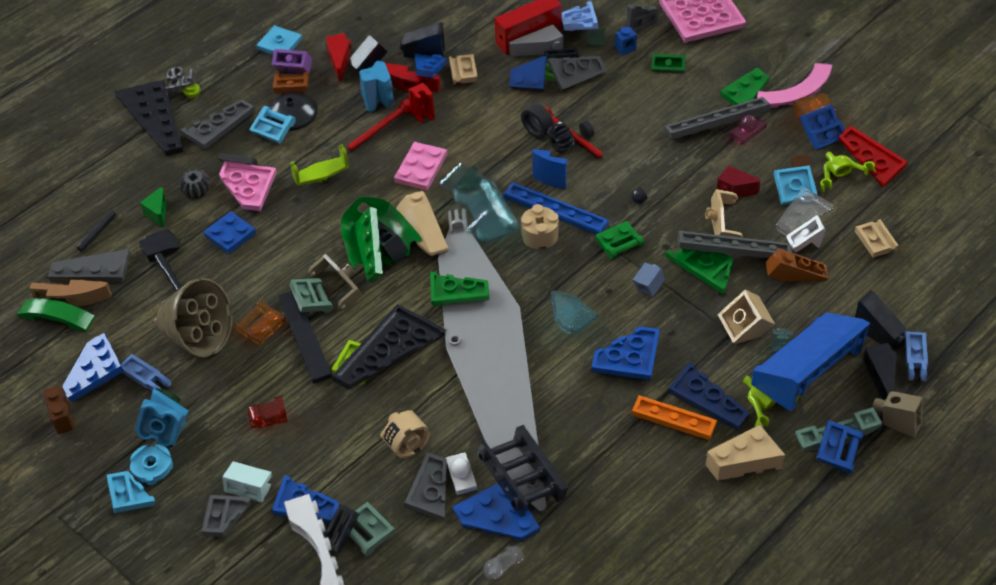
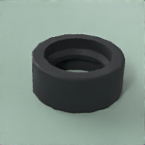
(530, 123)

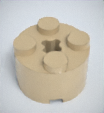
(539, 227)

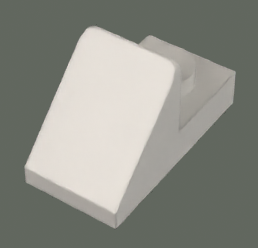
(809, 232)

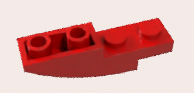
(405, 79)

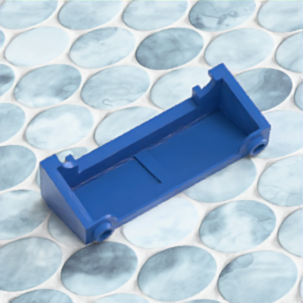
(809, 356)

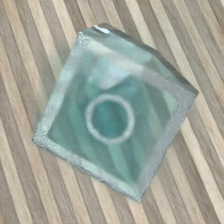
(571, 312)

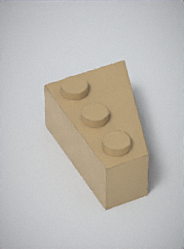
(745, 454)

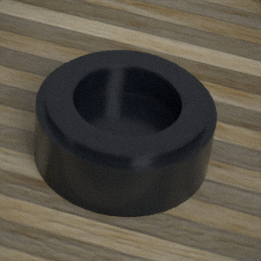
(586, 129)

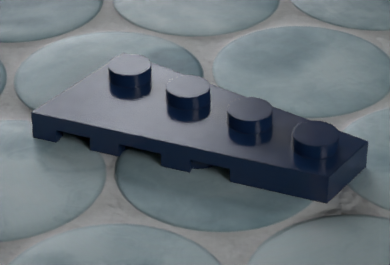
(702, 394)

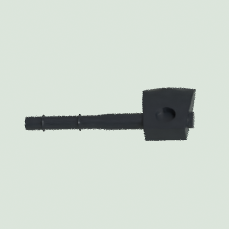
(157, 247)

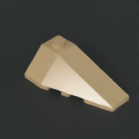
(420, 215)

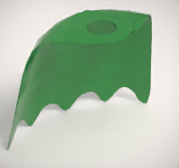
(387, 215)

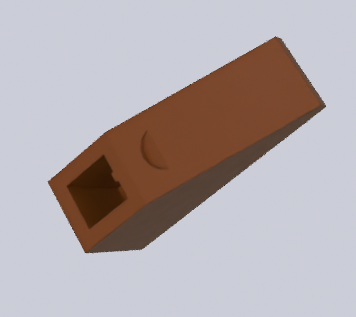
(793, 267)

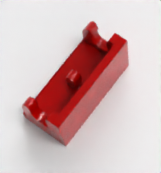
(421, 102)

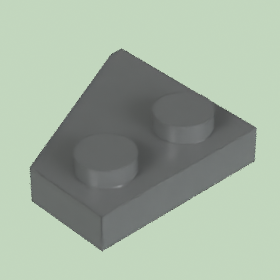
(641, 16)
(223, 514)

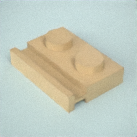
(463, 69)
(876, 238)

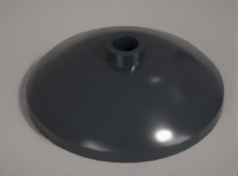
(297, 105)

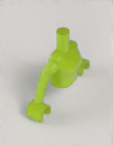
(840, 167)
(760, 400)

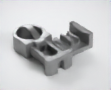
(176, 79)

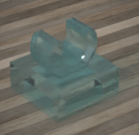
(780, 338)

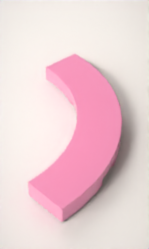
(807, 88)

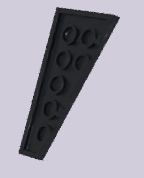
(153, 112)
(390, 342)

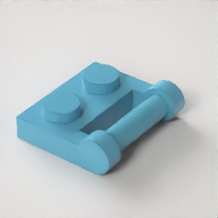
(270, 129)

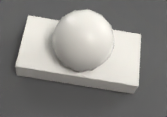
(461, 473)

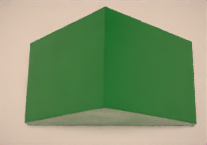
(155, 207)

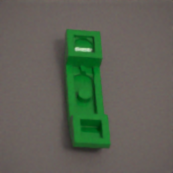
(57, 311)

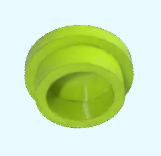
(192, 91)

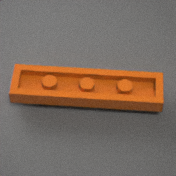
(674, 417)

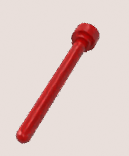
(404, 108)
(580, 140)

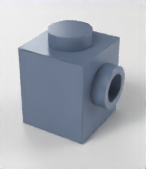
(649, 279)

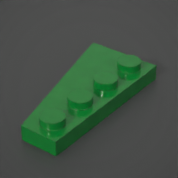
(369, 245)

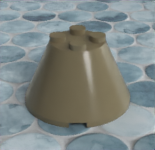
(196, 317)

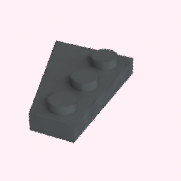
(575, 70)

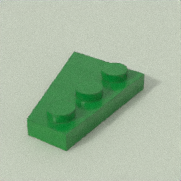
(745, 88)
(456, 290)

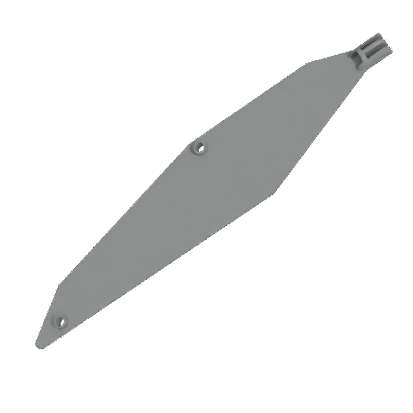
(489, 351)

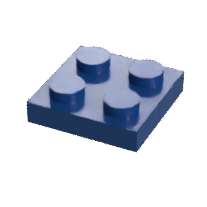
(229, 232)

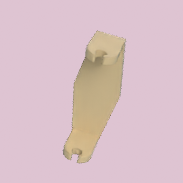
(716, 212)

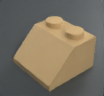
(746, 318)

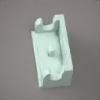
(246, 481)

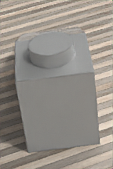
(537, 42)

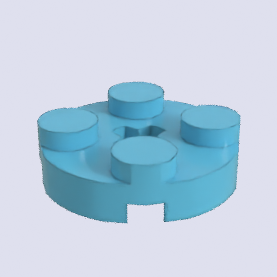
(156, 472)

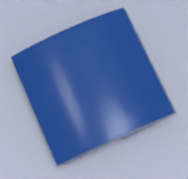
(822, 126)
(549, 169)

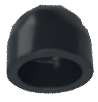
(639, 195)

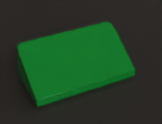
(668, 62)

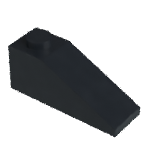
(391, 243)
(881, 363)

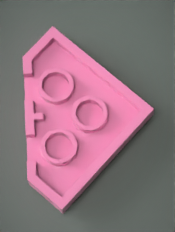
(248, 183)

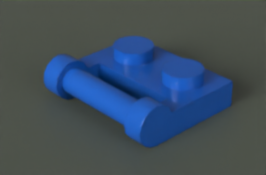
(833, 443)

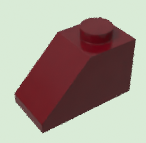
(738, 182)

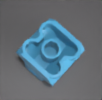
(376, 86)
(161, 419)

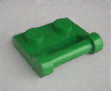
(616, 236)

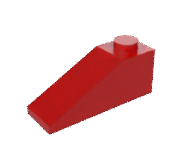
(339, 53)

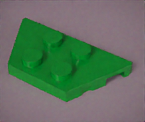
(707, 266)

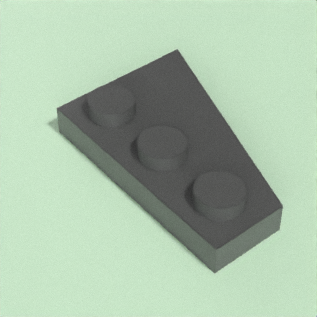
(428, 489)

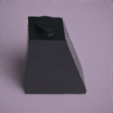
(424, 41)
(883, 323)

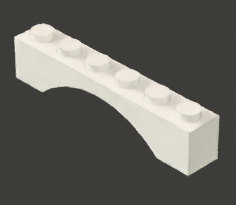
(304, 521)

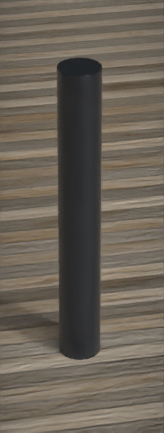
(97, 229)

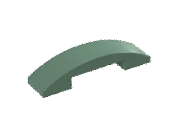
(863, 421)

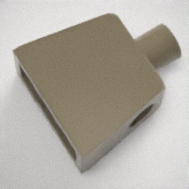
(901, 412)

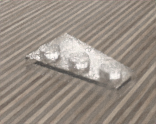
(802, 209)

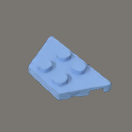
(580, 18)

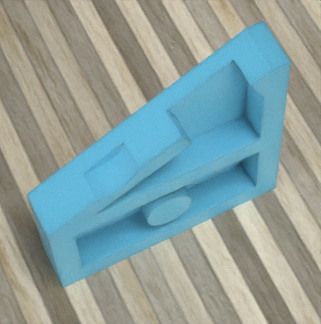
(127, 493)

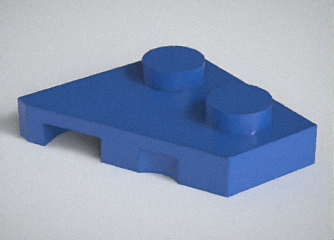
(529, 75)

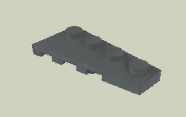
(218, 124)
(99, 267)

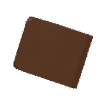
(800, 161)

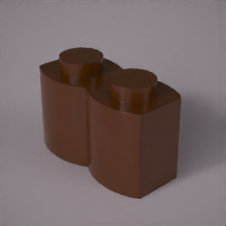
(58, 409)

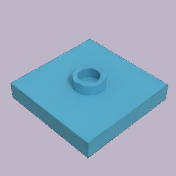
(279, 39)
(791, 181)

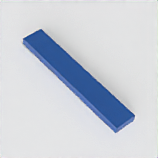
(566, 212)

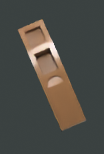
(76, 293)

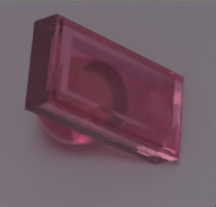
(748, 128)

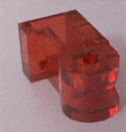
(267, 414)

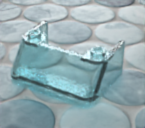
(484, 201)

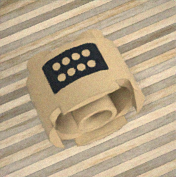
(405, 433)

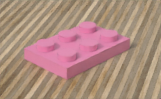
(420, 166)

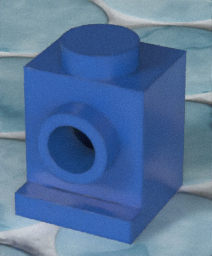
(625, 36)

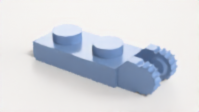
(916, 354)
(143, 373)

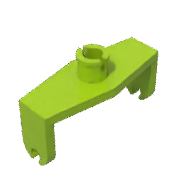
(320, 170)

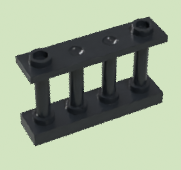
(532, 455)

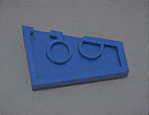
(429, 65)
(291, 490)

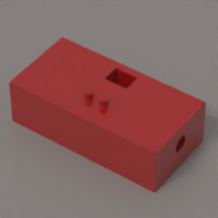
(526, 21)

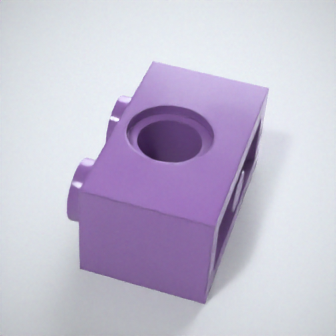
(291, 61)

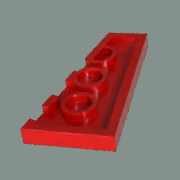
(865, 149)

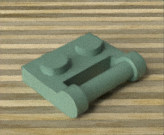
(306, 298)
(374, 526)

